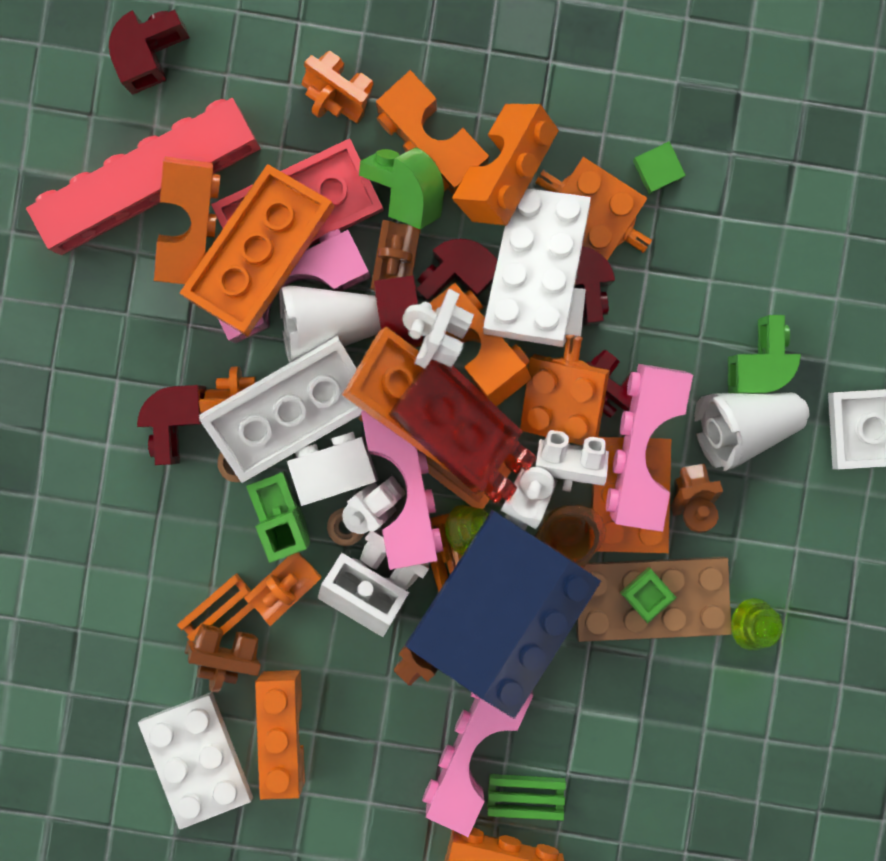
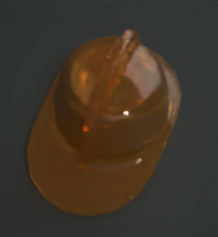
(573, 532)

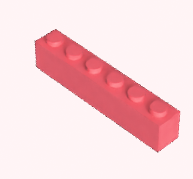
(133, 180)

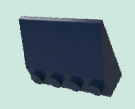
(503, 614)

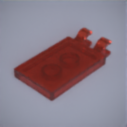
(462, 430)

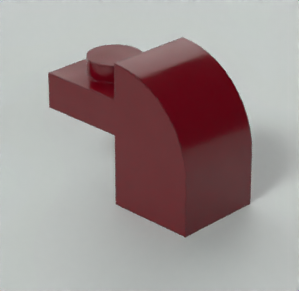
(135, 43)
(459, 259)
(592, 274)
(392, 300)
(165, 412)

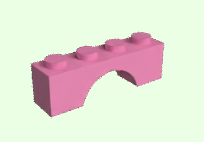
(330, 262)
(656, 397)
(410, 536)
(456, 795)

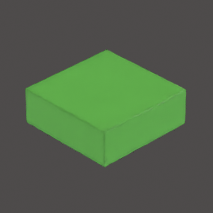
(659, 167)
(648, 595)

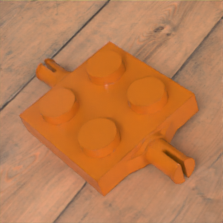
(611, 206)
(564, 395)

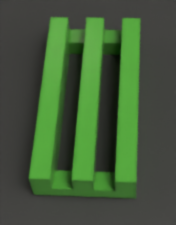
(522, 811)

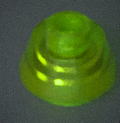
(463, 526)
(755, 625)

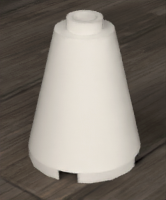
(319, 315)
(746, 424)

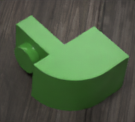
(413, 181)
(771, 366)
(281, 519)

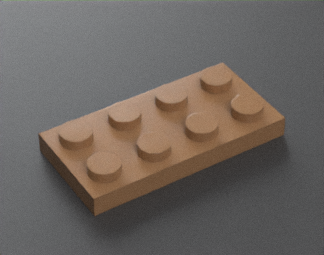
(698, 610)

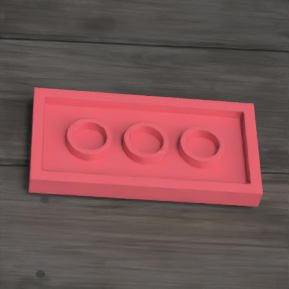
(332, 175)

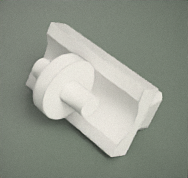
(432, 325)
(573, 462)
(530, 498)
(372, 506)
(375, 552)

